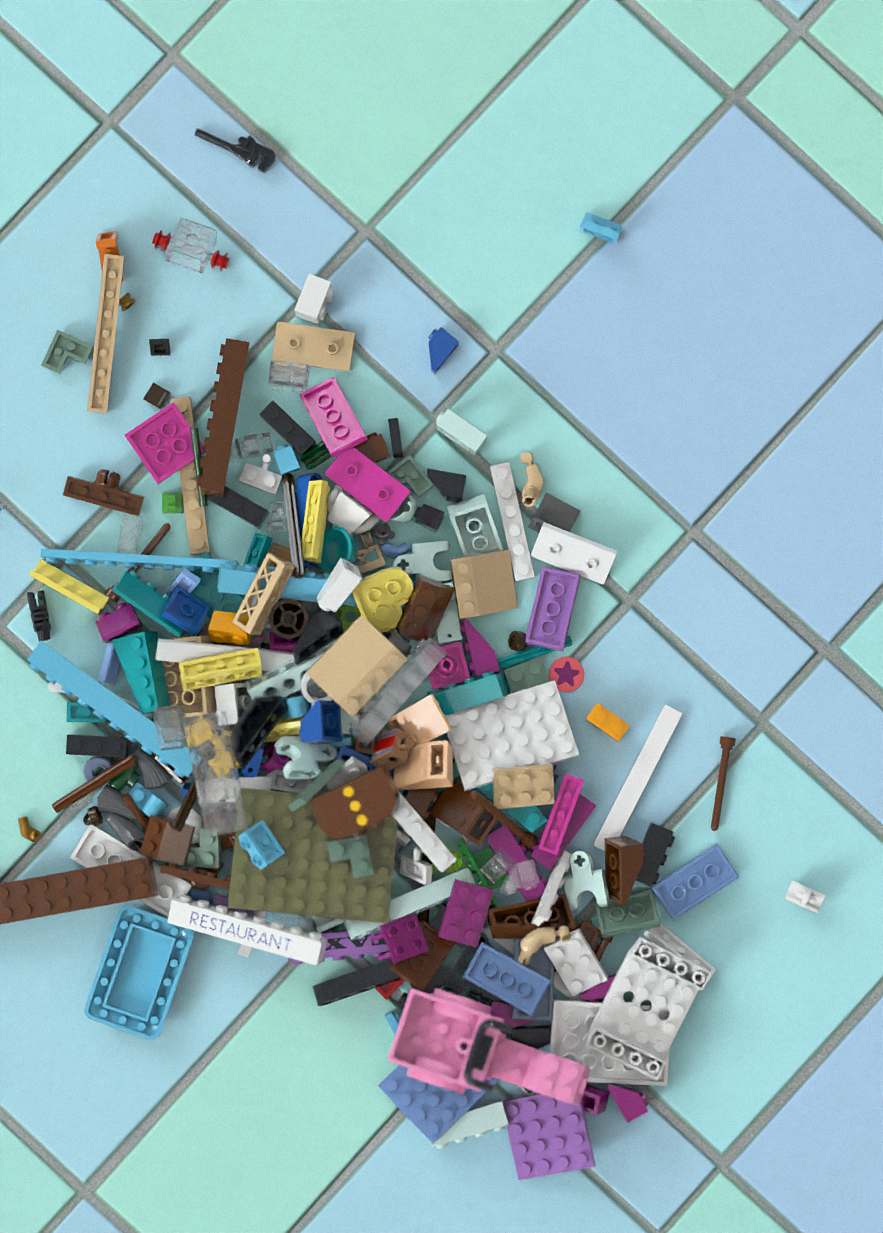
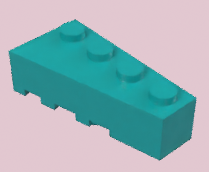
(142, 669)
(471, 693)
(527, 816)

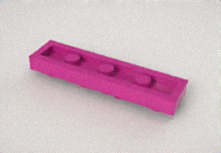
(560, 814)

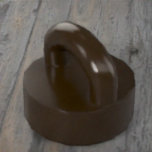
(517, 641)
(94, 815)

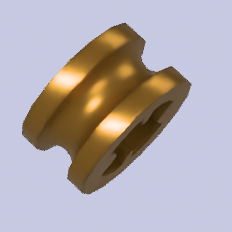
(126, 302)

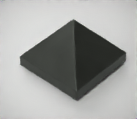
(159, 347)

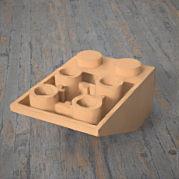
(421, 721)
(426, 767)

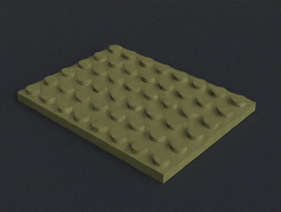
(304, 877)

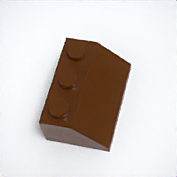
(424, 609)

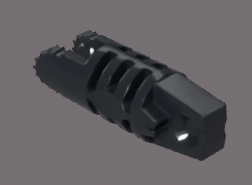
(39, 615)

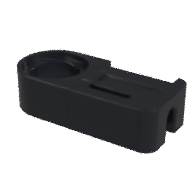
(395, 438)

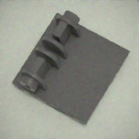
(555, 513)

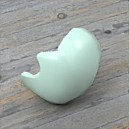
(405, 511)

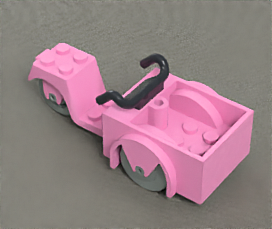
(461, 1044)

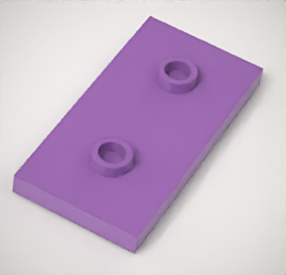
(552, 609)

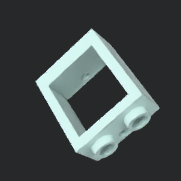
(460, 431)

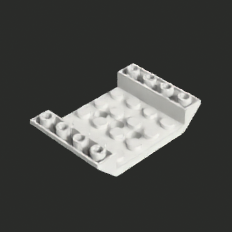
(637, 1035)

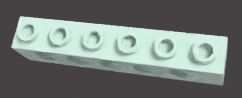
(277, 676)

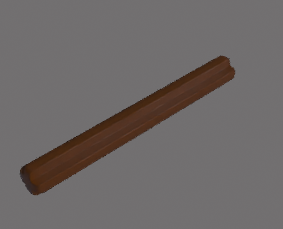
(94, 783)

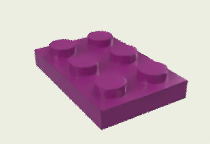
(465, 913)

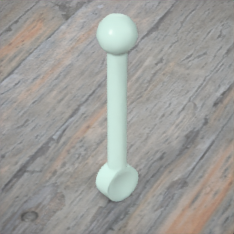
(131, 703)

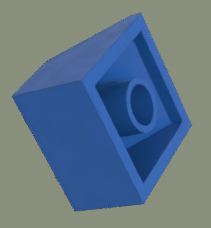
(322, 723)

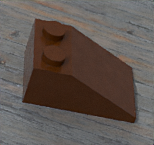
(622, 866)

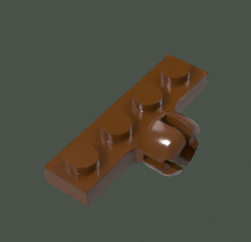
(104, 492)
(199, 877)

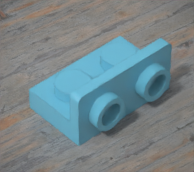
(600, 228)
(261, 845)

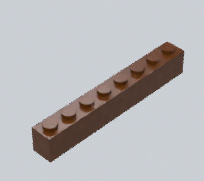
(224, 417)

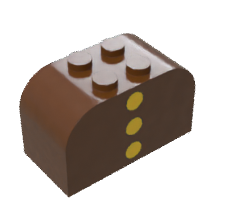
(357, 805)

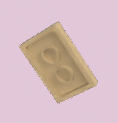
(523, 786)

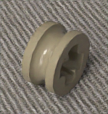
(367, 539)

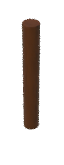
(136, 811)

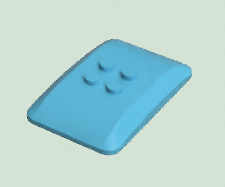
(138, 972)

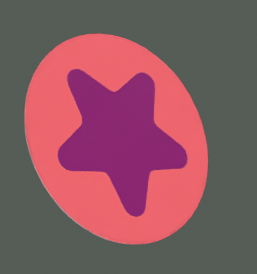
(567, 674)

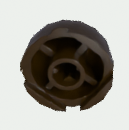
(288, 618)

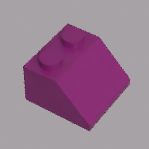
(118, 623)
(629, 1101)

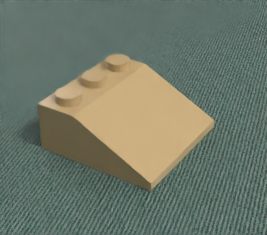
(484, 583)

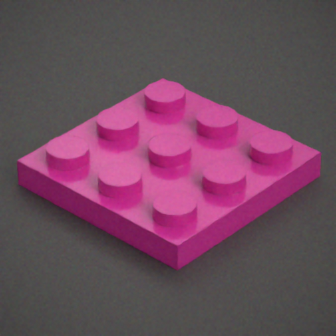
(163, 443)

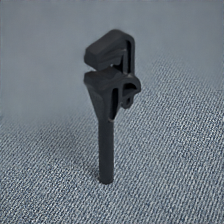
(245, 150)

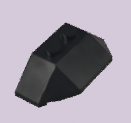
(255, 726)

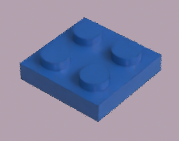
(185, 610)

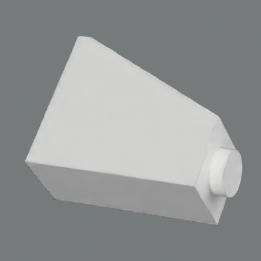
(338, 585)

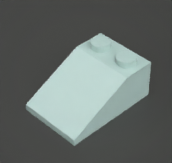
(475, 526)

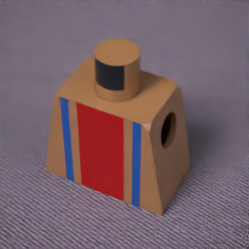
(391, 748)

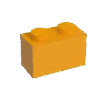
(225, 631)
(607, 722)

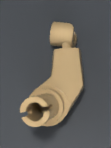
(534, 483)
(538, 937)

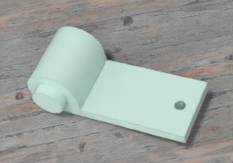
(449, 626)

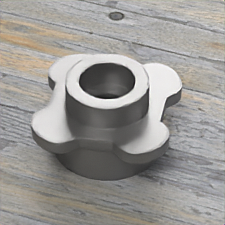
(383, 528)

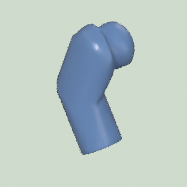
(394, 551)

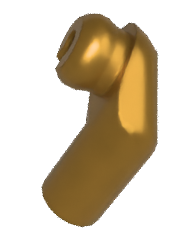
(28, 832)

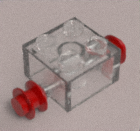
(191, 246)

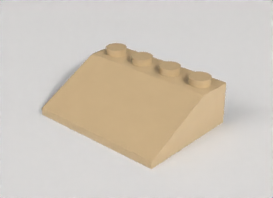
(356, 666)
(193, 701)

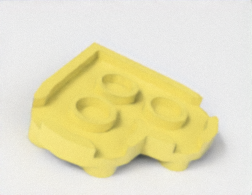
(382, 596)

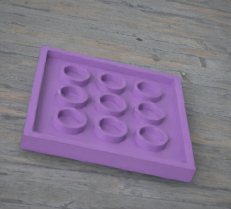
(547, 1136)

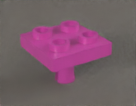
(451, 668)

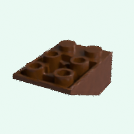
(463, 813)

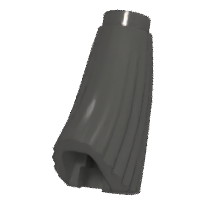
(154, 774)
(112, 801)
(128, 831)

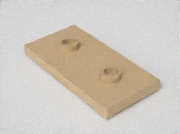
(313, 346)

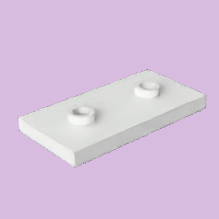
(573, 553)

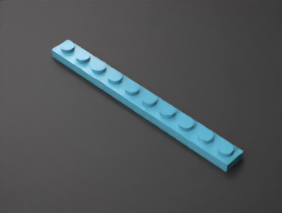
(132, 560)

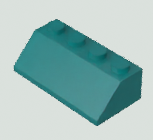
(145, 599)

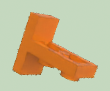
(107, 244)

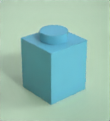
(286, 459)

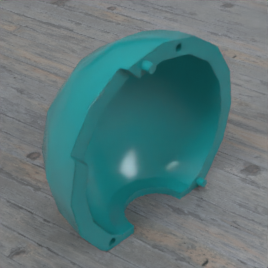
(337, 544)

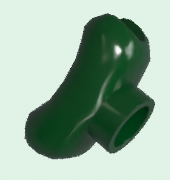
(315, 456)
(127, 778)

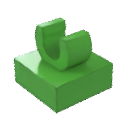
(171, 503)

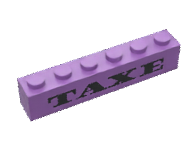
(341, 945)

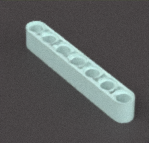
(411, 903)

